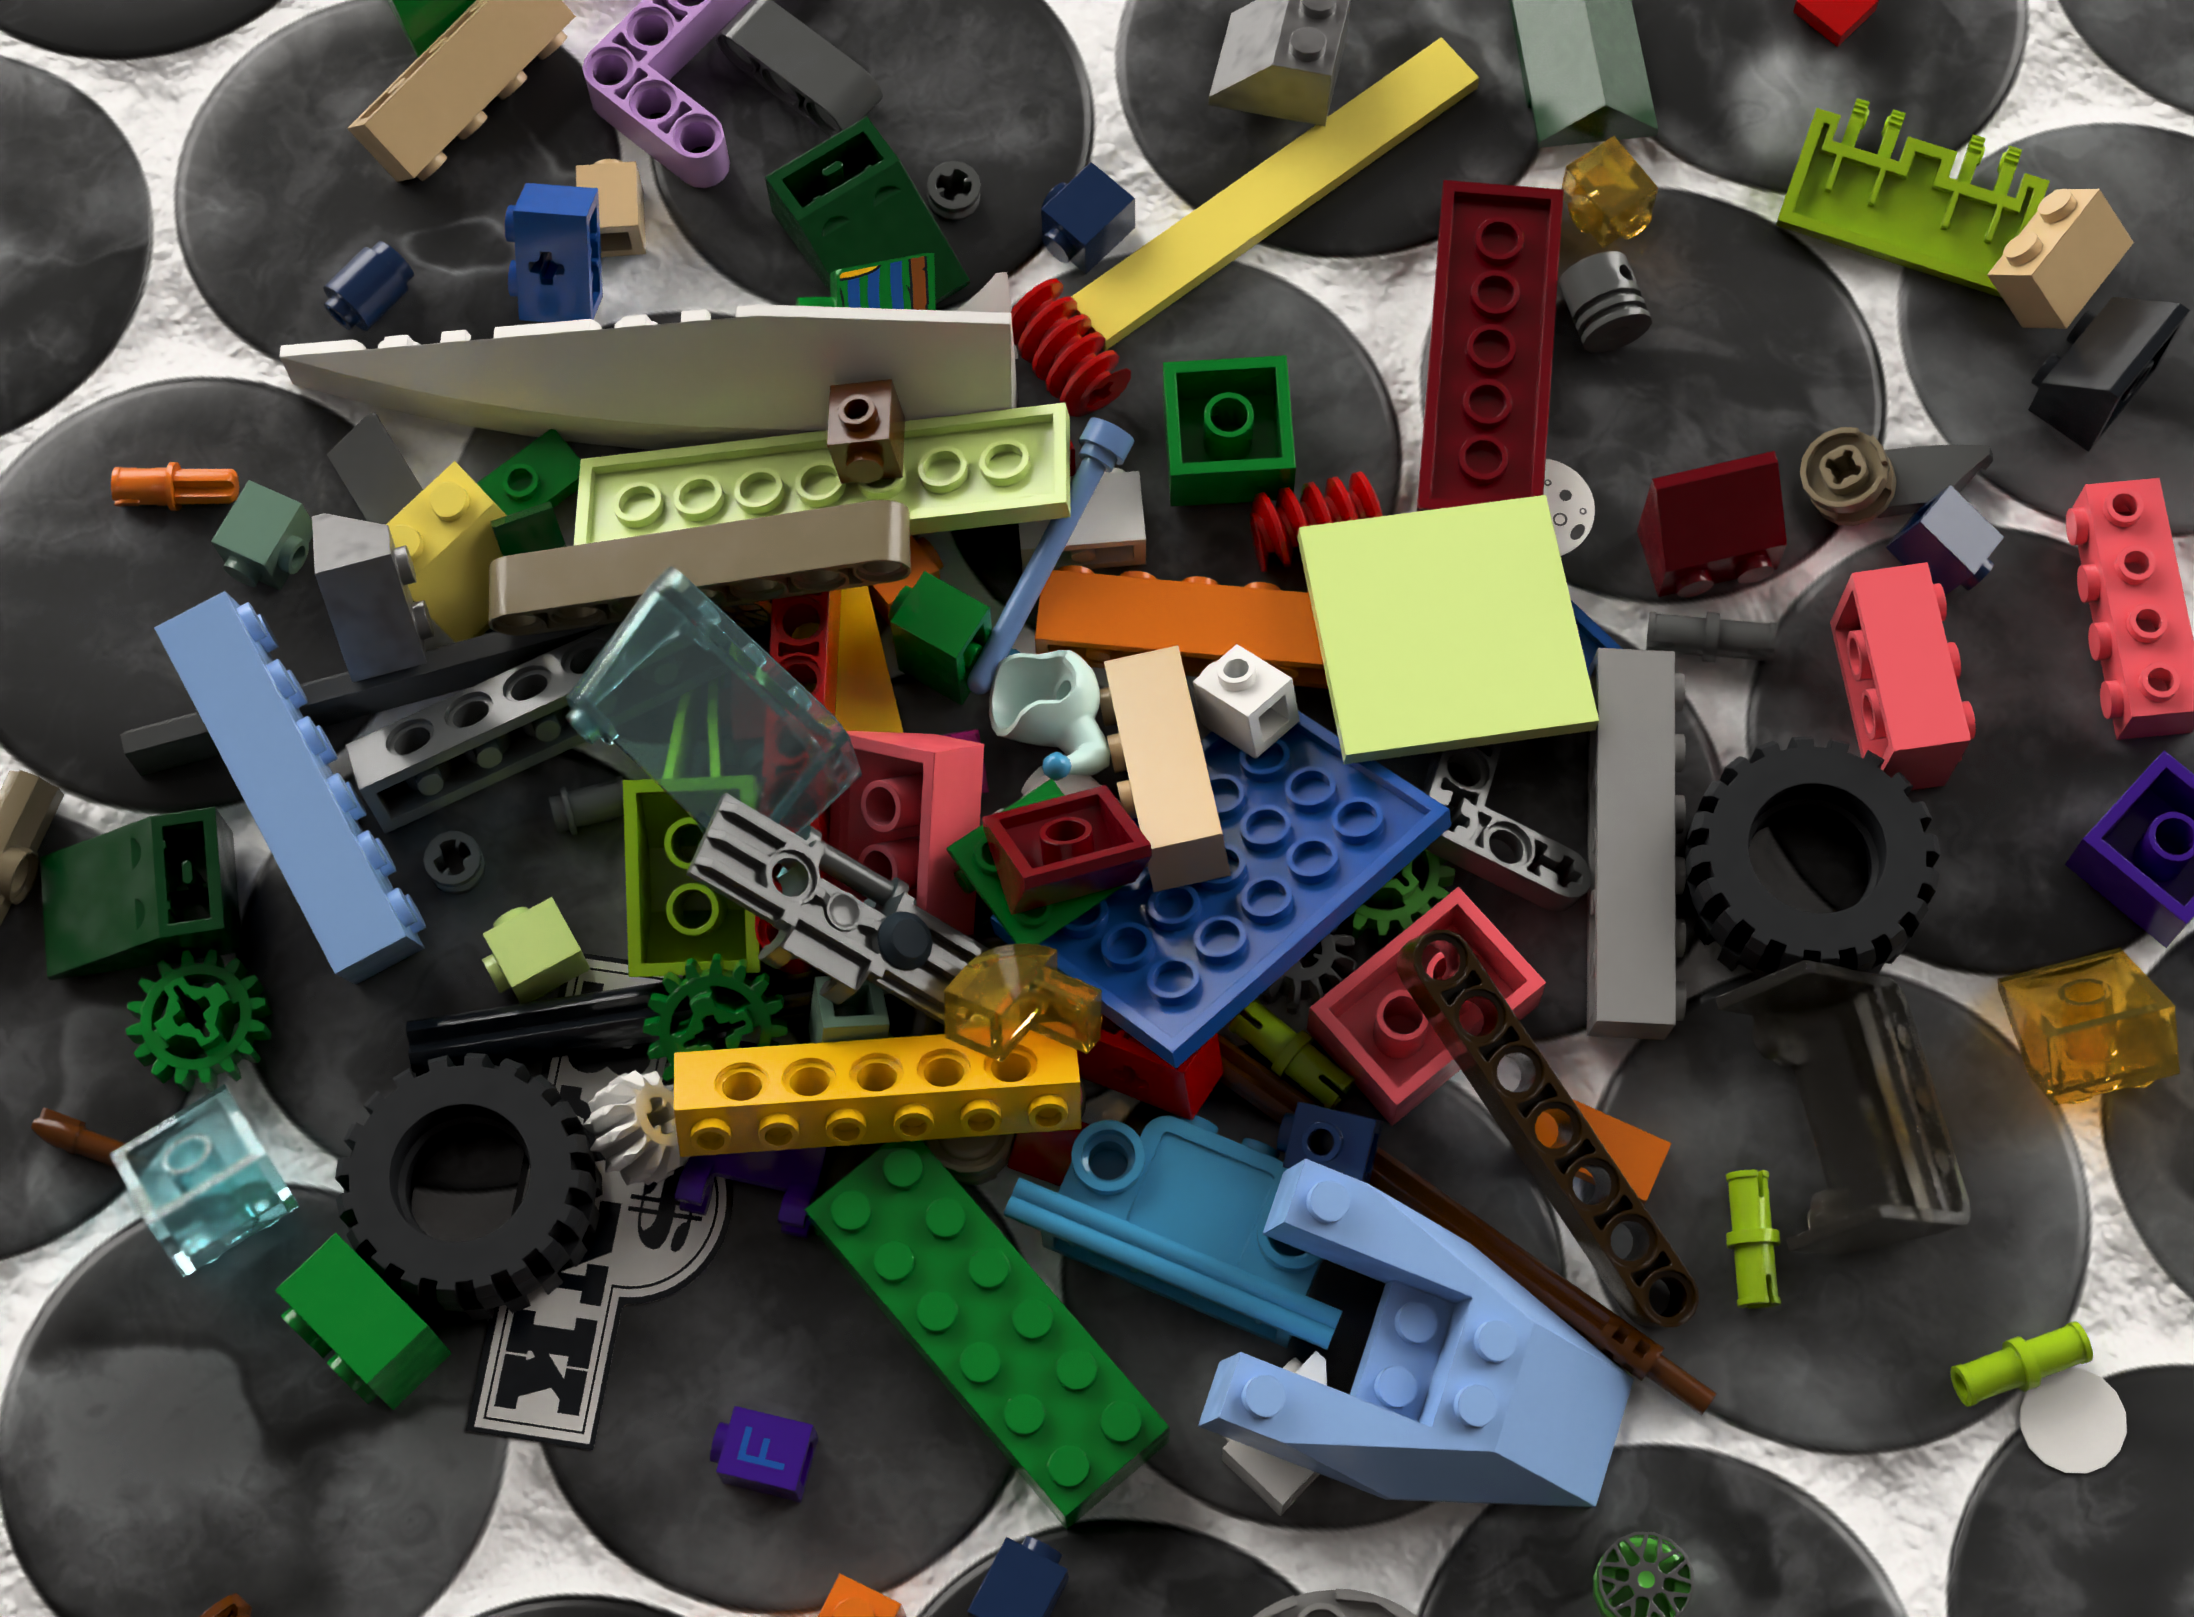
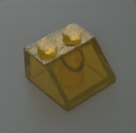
(2091, 1026)

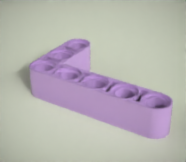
(647, 87)

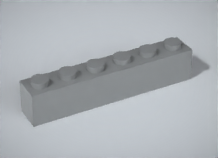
(1632, 846)

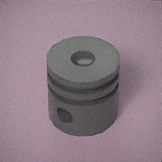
(1605, 301)

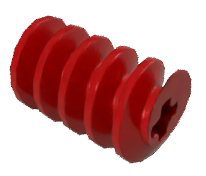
(1063, 352)
(1277, 527)

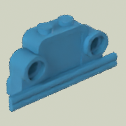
(1182, 1221)

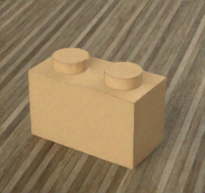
(2060, 258)

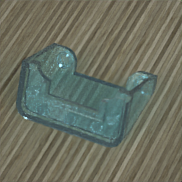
(711, 712)

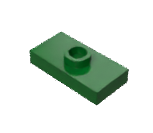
(535, 475)

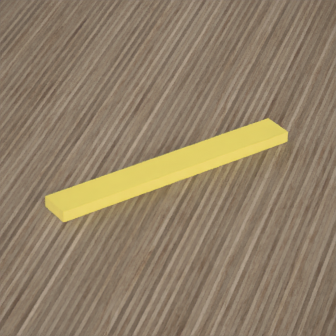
(1275, 192)

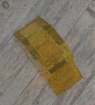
(1019, 991)

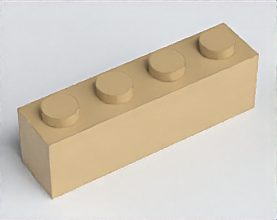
(456, 80)
(1164, 766)

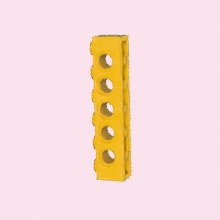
(869, 1093)

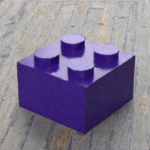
(2145, 851)

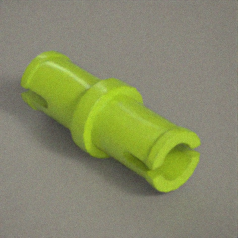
(1292, 1054)
(1752, 1239)
(2021, 1364)

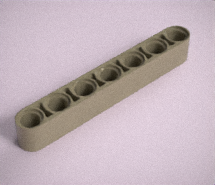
(725, 561)

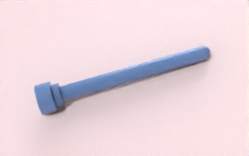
(1101, 450)

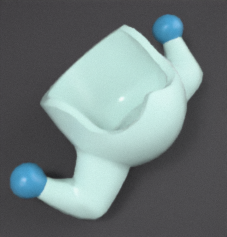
(1052, 704)

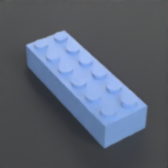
(289, 787)

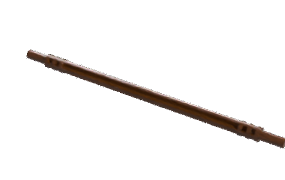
(1583, 1313)

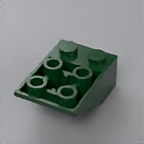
(858, 207)
(141, 895)

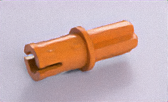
(173, 486)

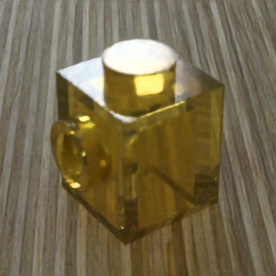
(1609, 193)

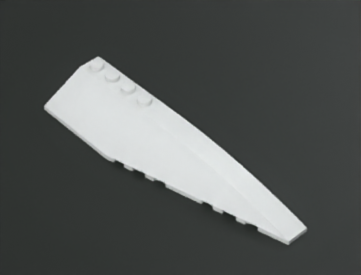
(676, 380)

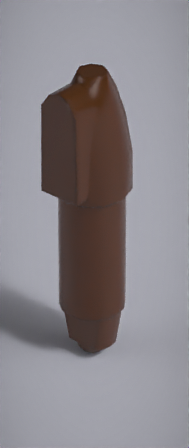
(72, 1136)

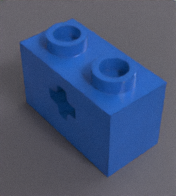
(555, 253)

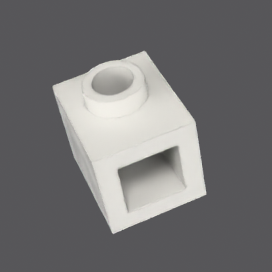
(1246, 701)

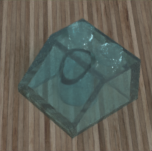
(203, 1181)

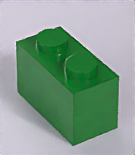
(939, 635)

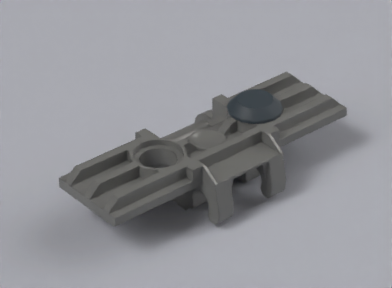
(822, 924)

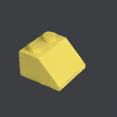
(451, 551)

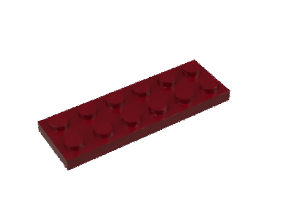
(1490, 344)

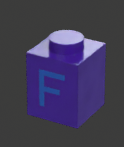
(764, 1453)

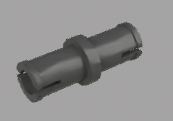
(1711, 637)

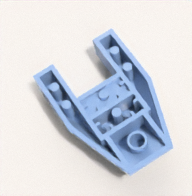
(1461, 1379)

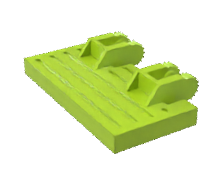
(1909, 206)

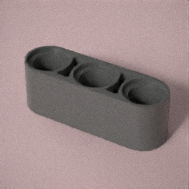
(798, 66)

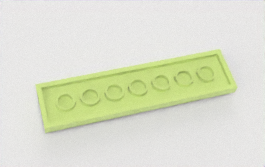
(955, 477)

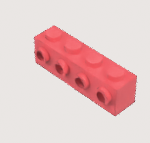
(2135, 607)

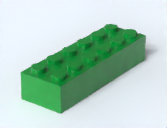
(988, 1327)

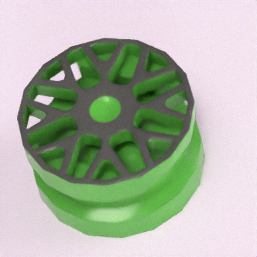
(1643, 1578)

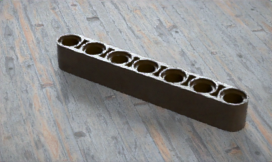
(1576, 1141)

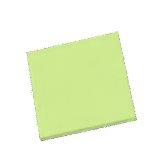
(1446, 629)

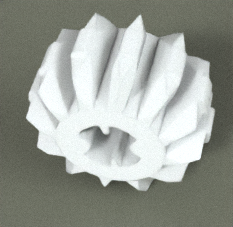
(636, 1128)

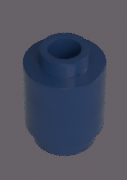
(367, 286)

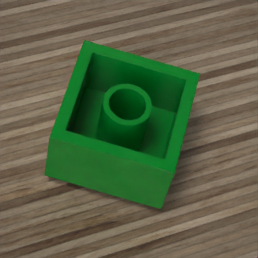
(1228, 429)
(350, 1309)

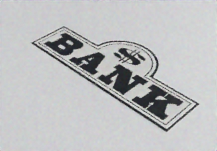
(551, 1362)

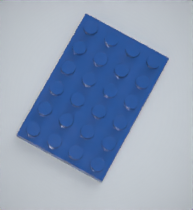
(1302, 855)

